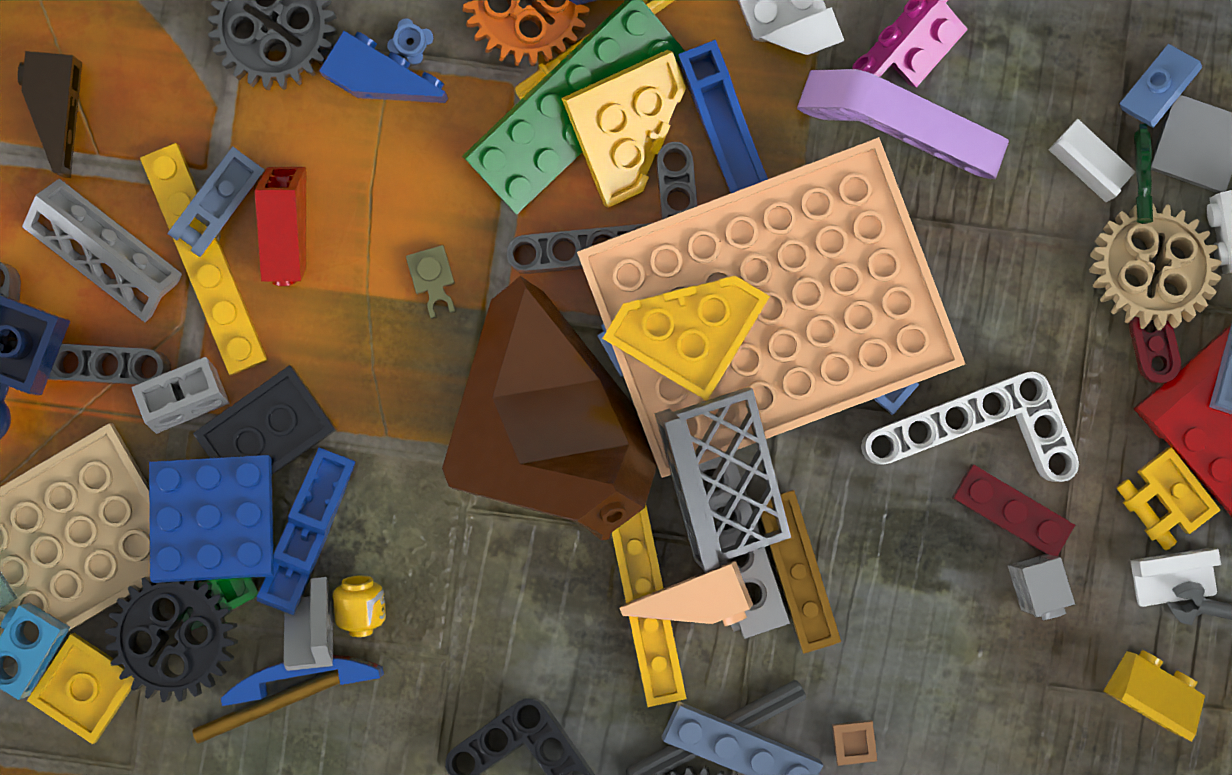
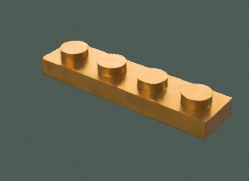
(801, 579)

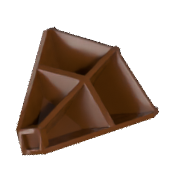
(547, 421)

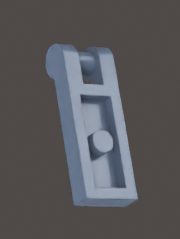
(217, 200)

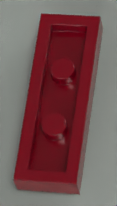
(1013, 511)

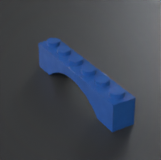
(721, 116)

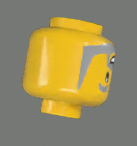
(359, 605)

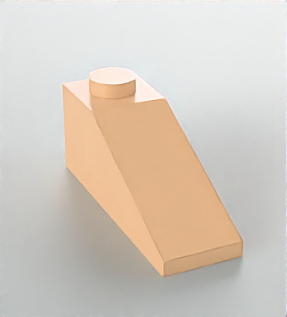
(698, 599)

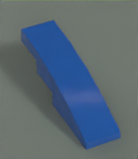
(306, 530)

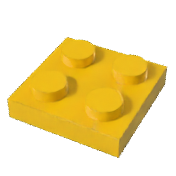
(81, 688)

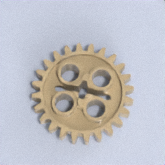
(1189, 275)

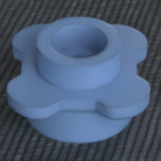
(407, 30)

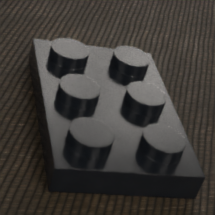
(272, 420)

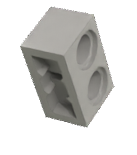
(180, 395)
(1042, 586)

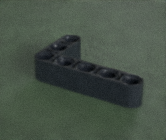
(518, 735)

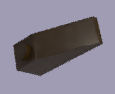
(52, 96)

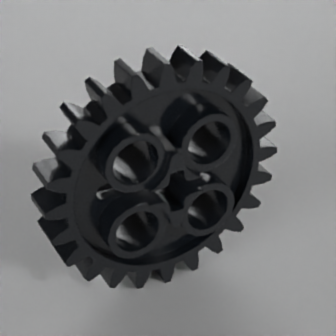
(199, 658)

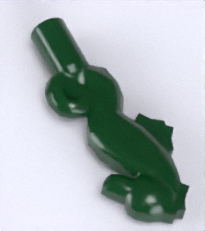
(1143, 161)

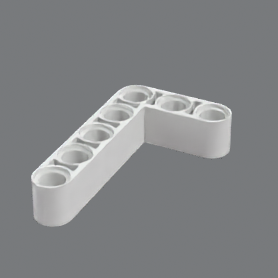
(975, 418)

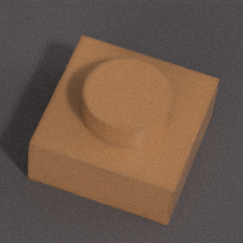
(854, 742)

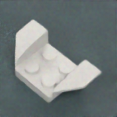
(792, 24)

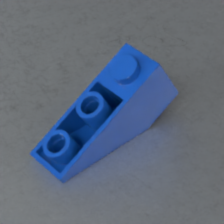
(372, 75)

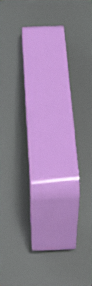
(904, 115)

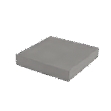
(1195, 145)

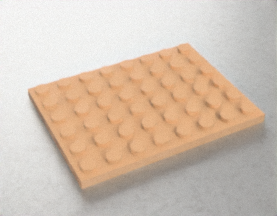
(844, 283)

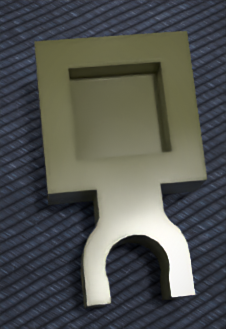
(430, 274)

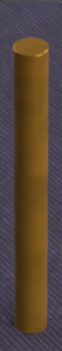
(266, 706)

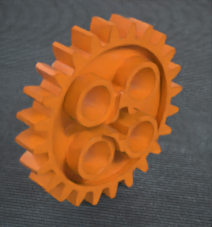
(504, 32)

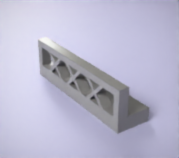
(102, 243)

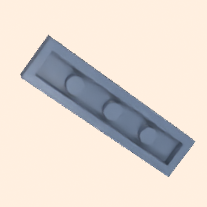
(734, 745)

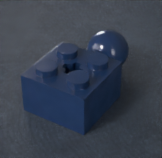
(33, 358)

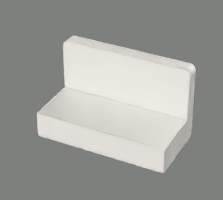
(1092, 161)
(1159, 574)

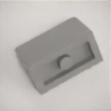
(310, 631)

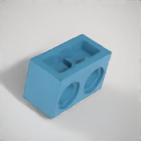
(30, 656)

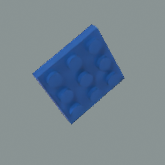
(211, 519)

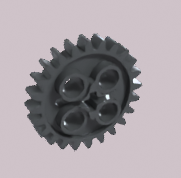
(252, 53)

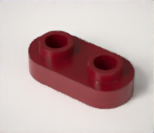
(1157, 343)

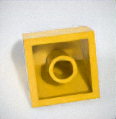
(1157, 694)

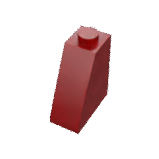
(282, 224)

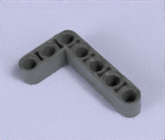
(544, 243)
(90, 356)

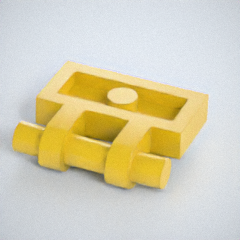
(1177, 490)

